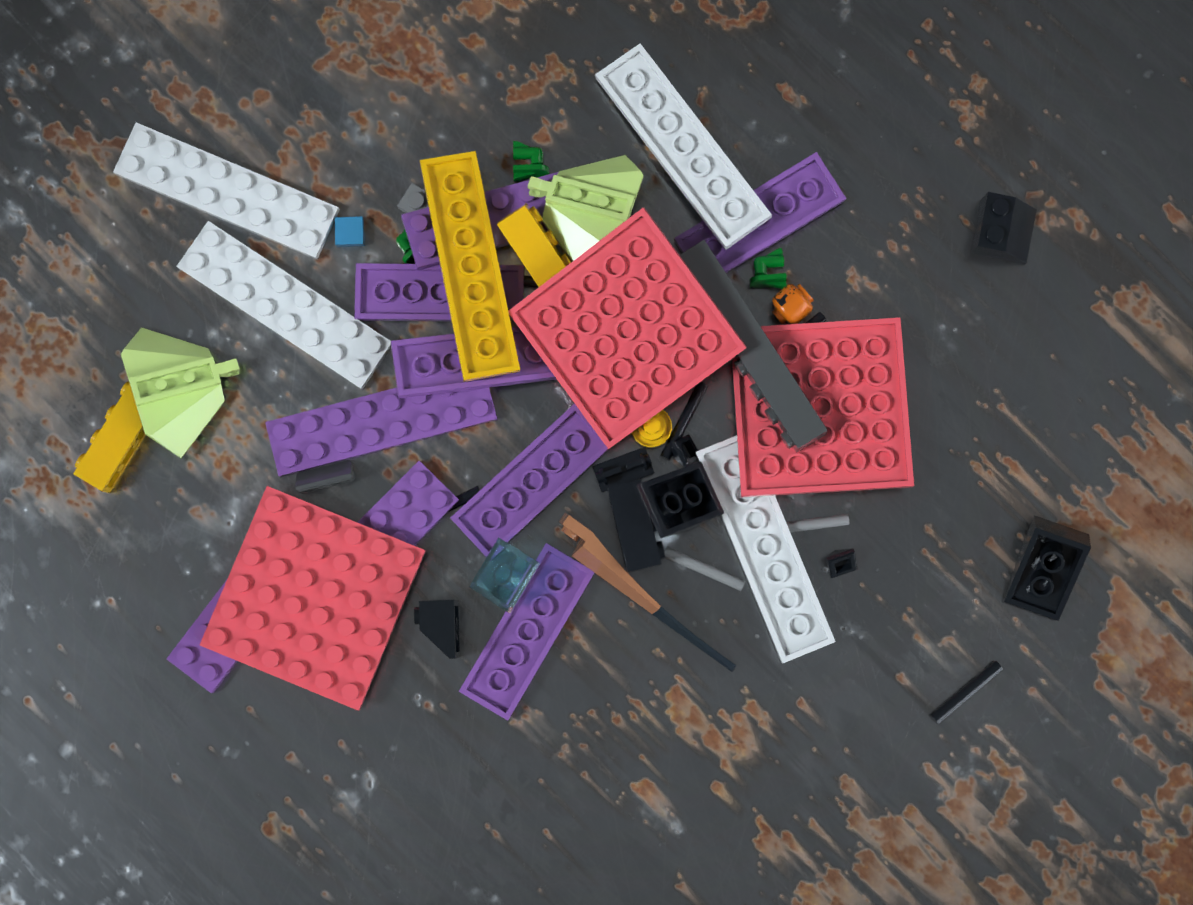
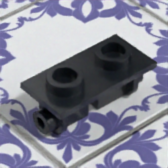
(623, 469)

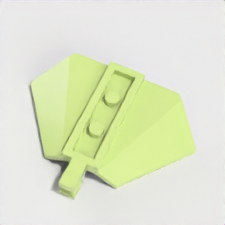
(588, 201)
(174, 387)

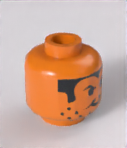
(792, 304)

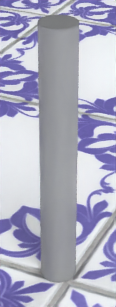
(818, 523)
(704, 568)

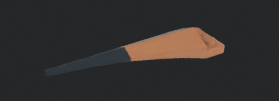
(598, 559)

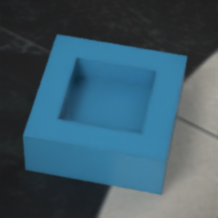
(349, 231)

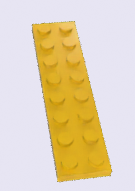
(469, 266)

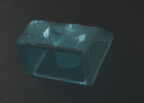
(504, 575)

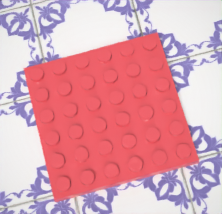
(626, 328)
(858, 390)
(312, 598)

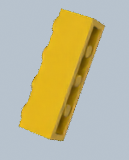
(533, 244)
(112, 444)

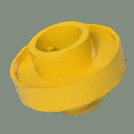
(654, 431)

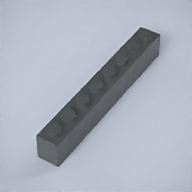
(760, 360)

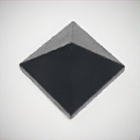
(684, 451)
(841, 562)

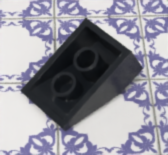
(680, 500)
(1047, 567)

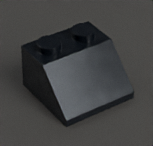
(1003, 228)
(440, 624)

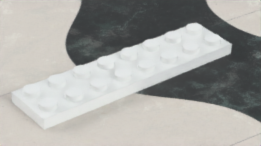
(683, 146)
(226, 190)
(285, 305)
(767, 558)

